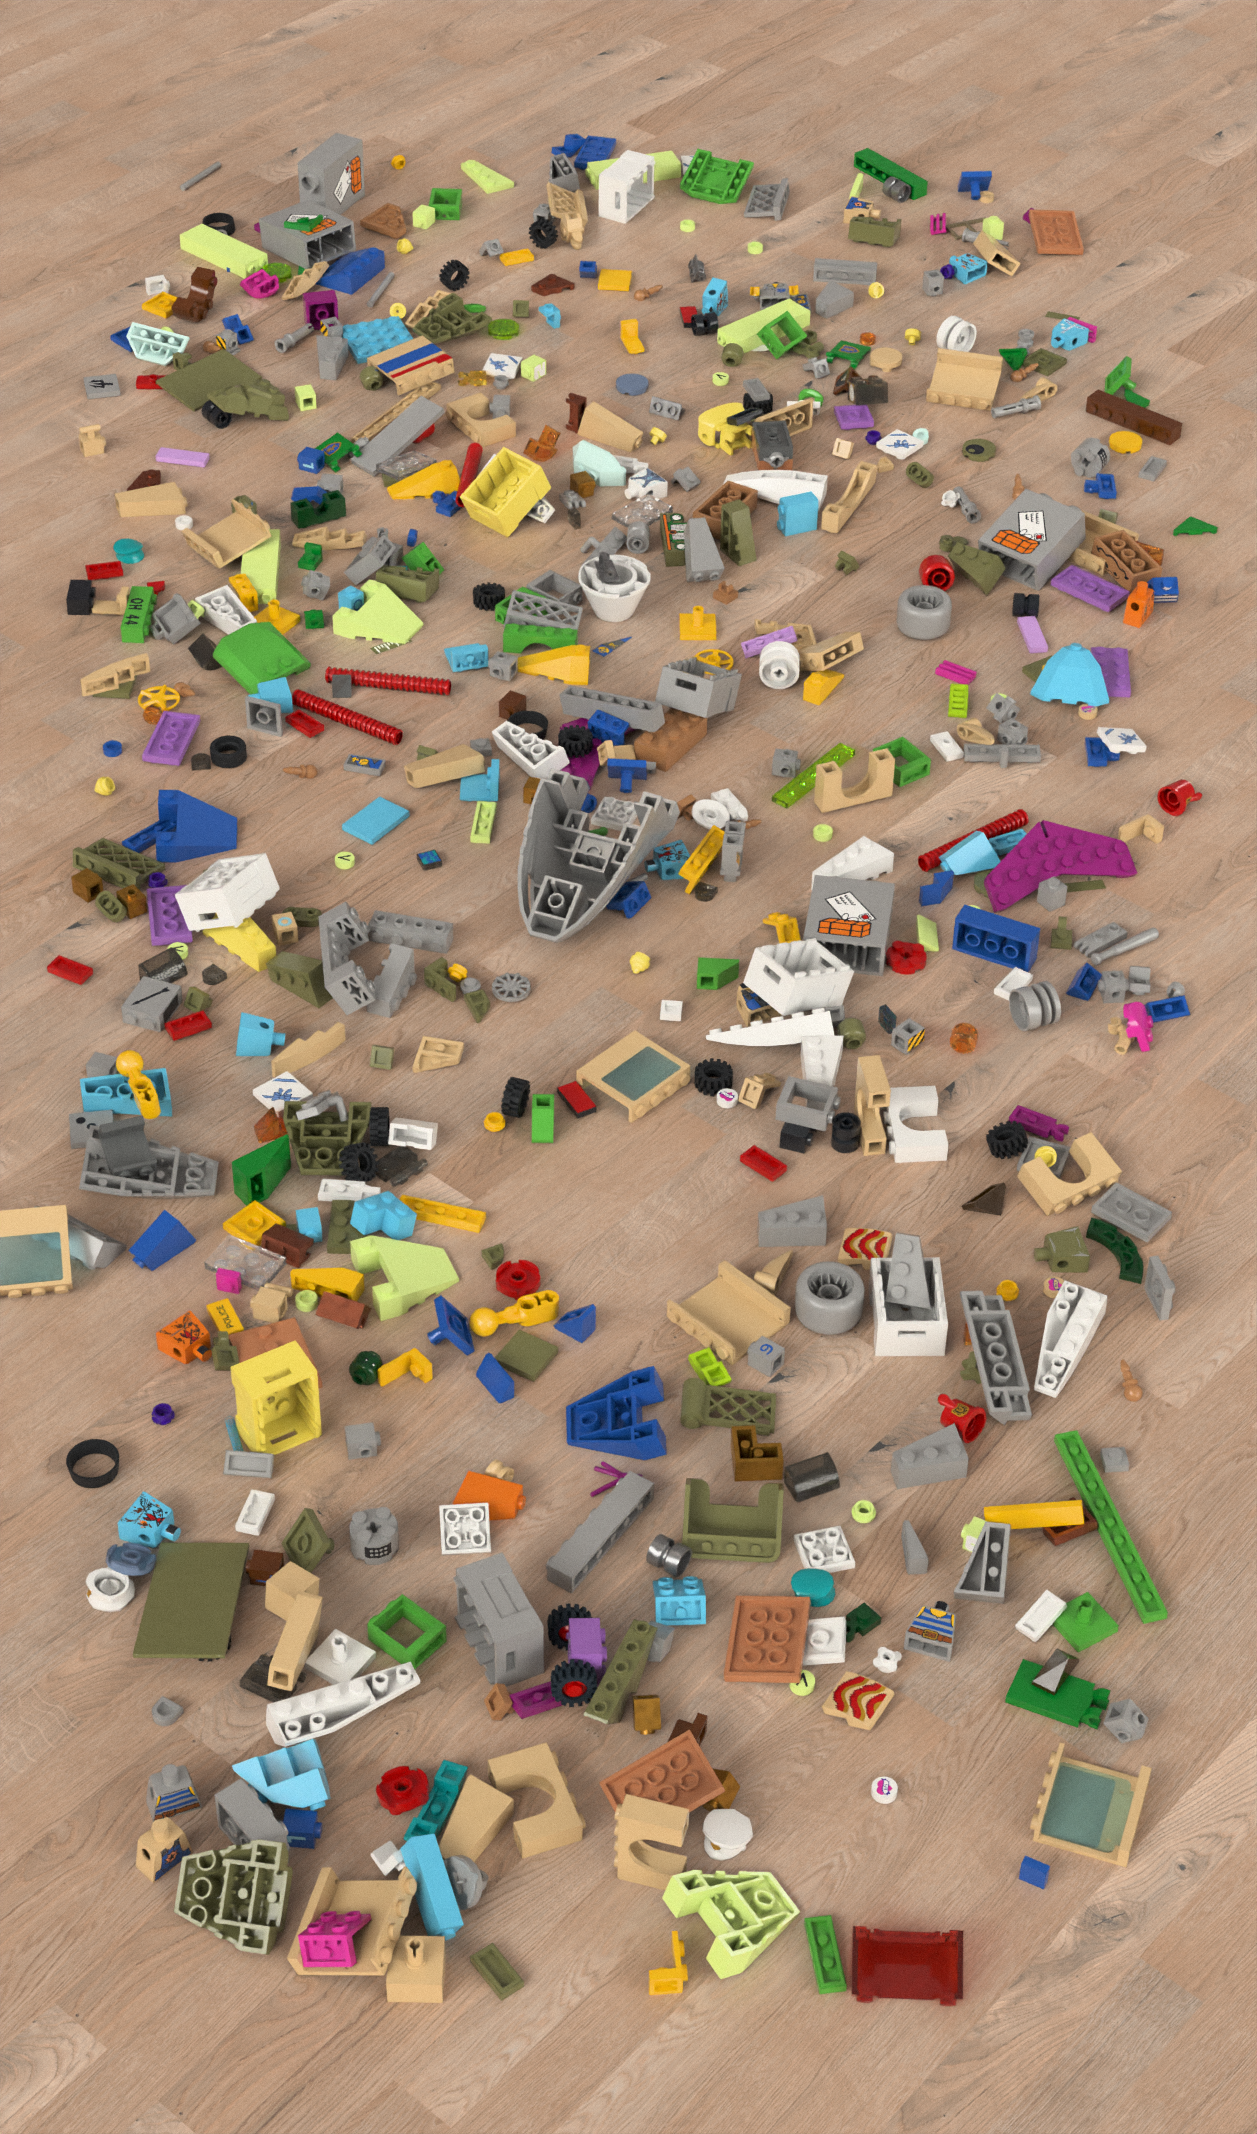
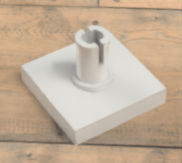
(340, 1658)

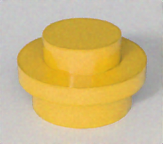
(398, 162)
(457, 972)
(494, 1122)
(1008, 1290)

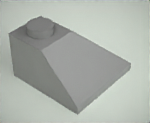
(263, 716)

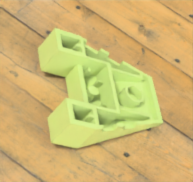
(380, 617)
(410, 1267)
(739, 1909)

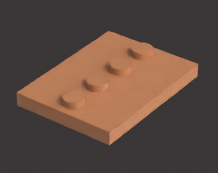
(1055, 232)
(268, 1337)
(767, 1639)
(670, 1775)

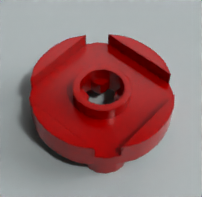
(900, 950)
(517, 1288)
(400, 1801)

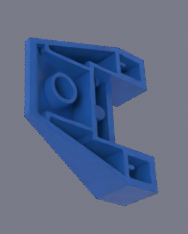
(199, 828)
(613, 1420)

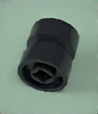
(706, 323)
(215, 415)
(1025, 605)
(845, 1132)

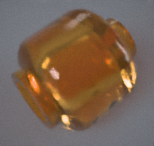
(963, 1038)

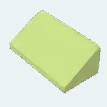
(927, 933)

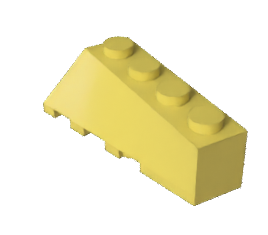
(246, 941)

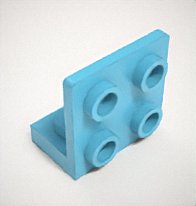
(467, 657)
(482, 786)
(679, 1601)

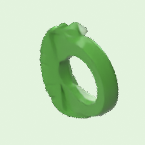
(474, 308)
(811, 393)

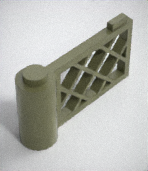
(697, 1402)

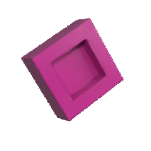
(228, 1281)

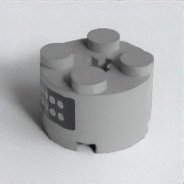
(1090, 457)
(374, 1535)

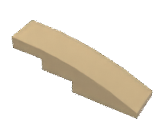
(305, 281)
(423, 309)
(330, 540)
(111, 676)
(303, 1052)

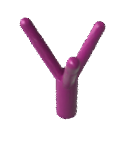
(609, 1471)

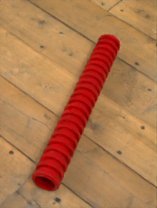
(469, 470)
(392, 681)
(347, 717)
(999, 827)

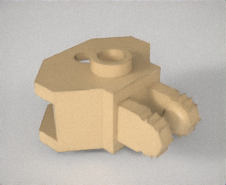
(572, 230)

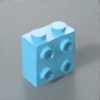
(798, 513)

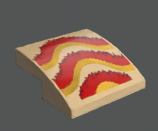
(863, 1244)
(858, 1700)

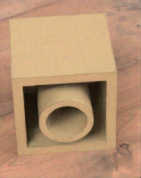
(284, 1586)

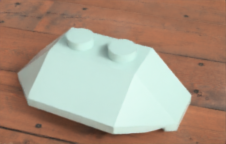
(155, 344)
(598, 464)

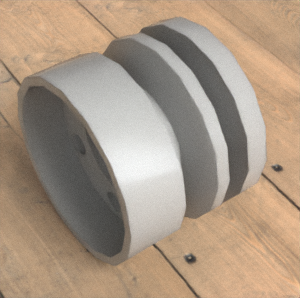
(1034, 1006)

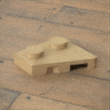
(437, 1053)

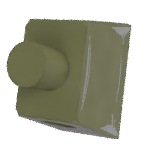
(1064, 1251)

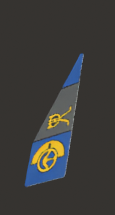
(606, 648)

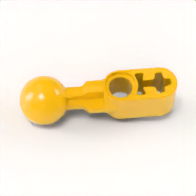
(130, 1065)
(528, 1311)

